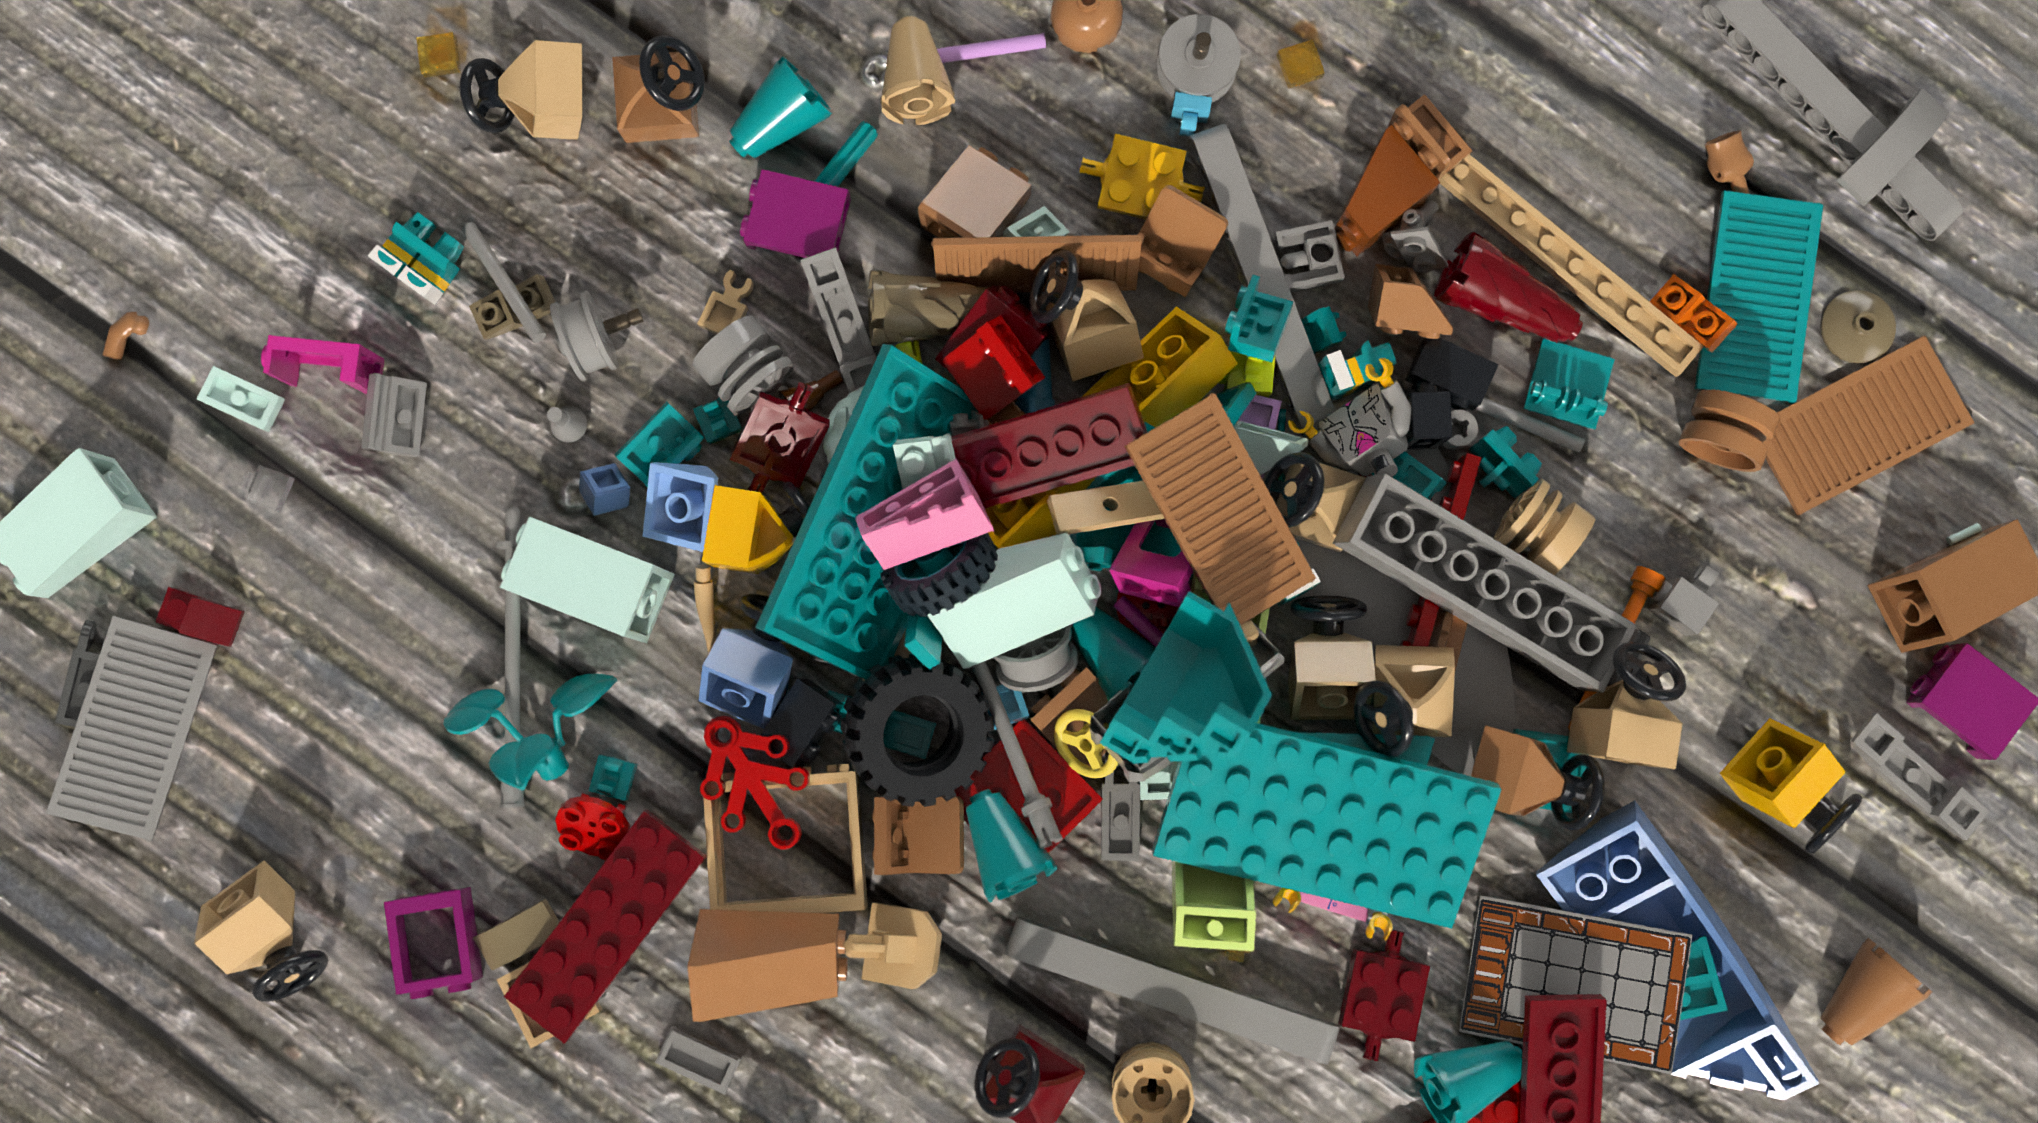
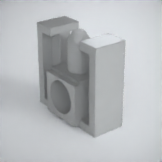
(1318, 273)

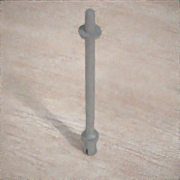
(511, 796)
(1035, 804)

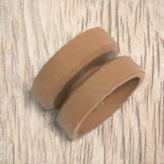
(1729, 430)

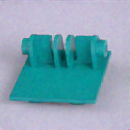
(1569, 384)

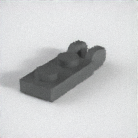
(78, 676)

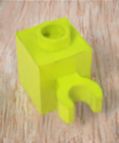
(1251, 370)

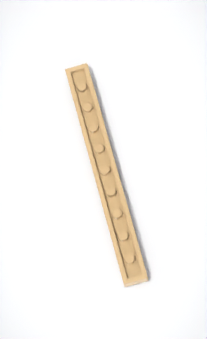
(1572, 265)

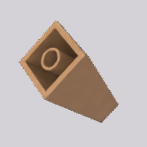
(1958, 587)
(763, 961)

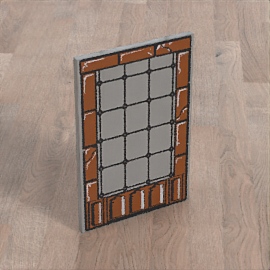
(1561, 952)

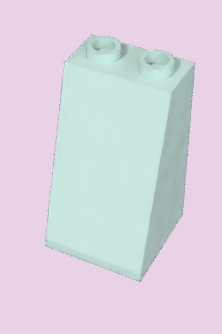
(70, 522)
(586, 580)
(1028, 595)

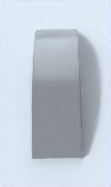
(1894, 147)
(840, 316)
(1916, 779)

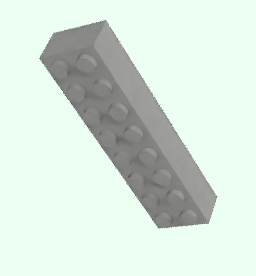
(1483, 583)

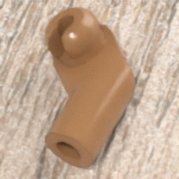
(121, 330)

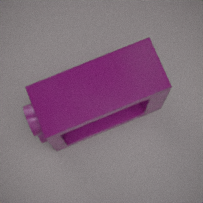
(466, 929)

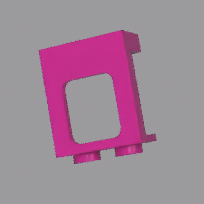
(284, 354)
(1148, 573)

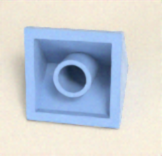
(679, 504)

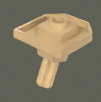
(899, 946)

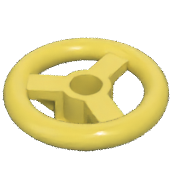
(1084, 743)

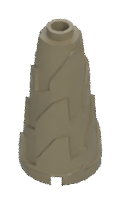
(916, 306)

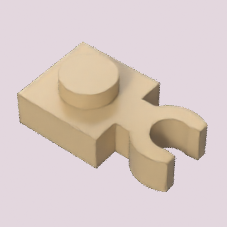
(725, 308)

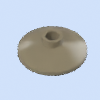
(1844, 334)

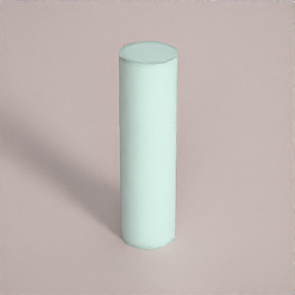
(1963, 534)

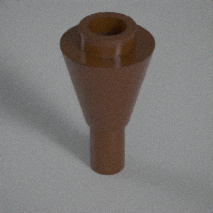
(819, 389)

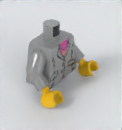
(1366, 430)

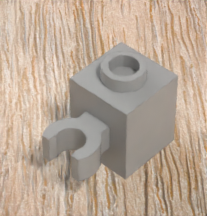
(1685, 603)

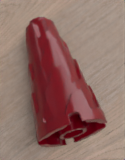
(1504, 291)

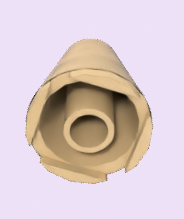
(915, 76)

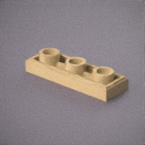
(1086, 512)

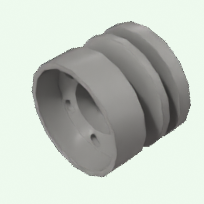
(739, 358)

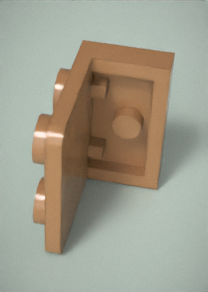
(1430, 136)
(1179, 239)
(1079, 692)
(918, 837)

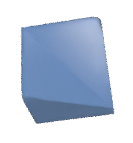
(604, 489)

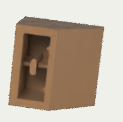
(1404, 303)

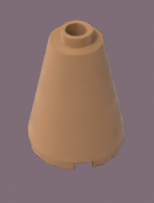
(1870, 995)

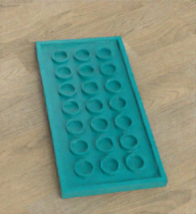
(831, 582)
(1331, 823)

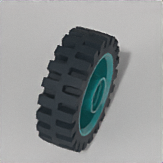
(941, 576)

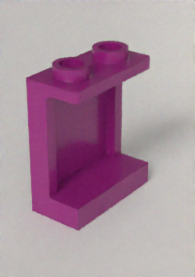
(794, 215)
(1973, 699)

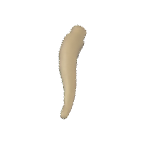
(705, 603)

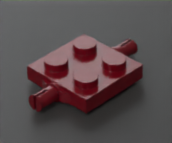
(779, 439)
(1383, 995)

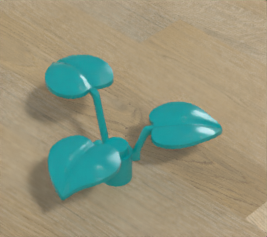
(519, 759)

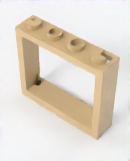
(804, 904)

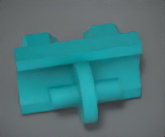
(1503, 464)

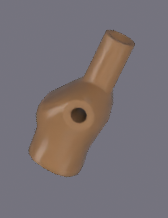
(1729, 160)

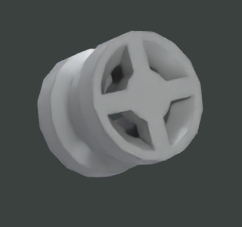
(1470, 429)

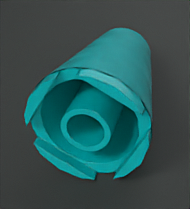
(778, 111)
(1111, 651)
(1004, 847)
(1467, 1079)

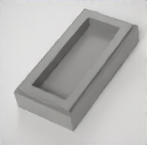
(698, 1059)

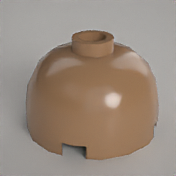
(1086, 23)

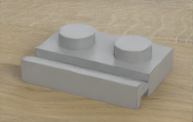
(394, 415)

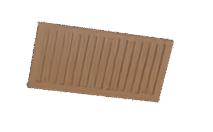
(1018, 259)
(1864, 425)
(1220, 510)

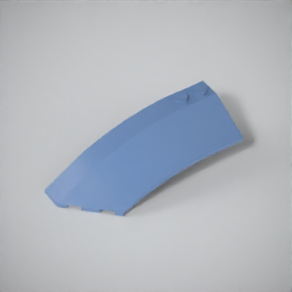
(1633, 876)

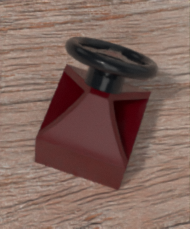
(1028, 1080)

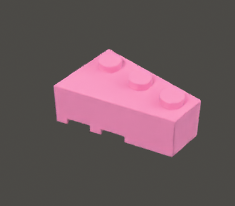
(924, 517)

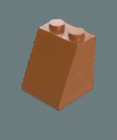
(1386, 189)

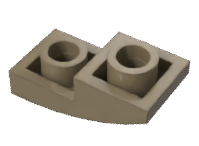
(496, 316)
(517, 935)

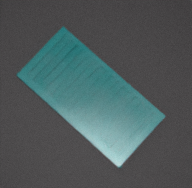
(1765, 284)

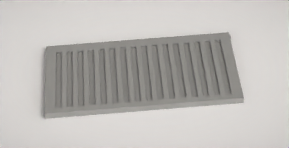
(132, 728)

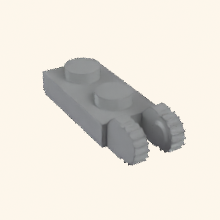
(1120, 820)

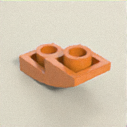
(1693, 313)

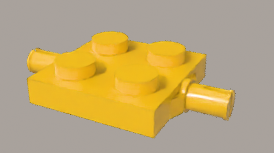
(1137, 174)

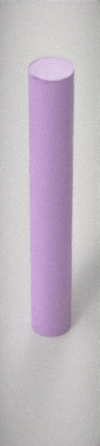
(992, 48)

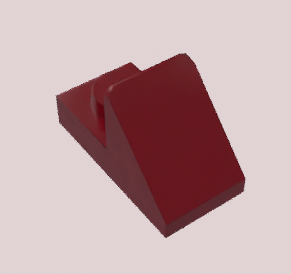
(199, 617)

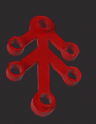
(749, 777)

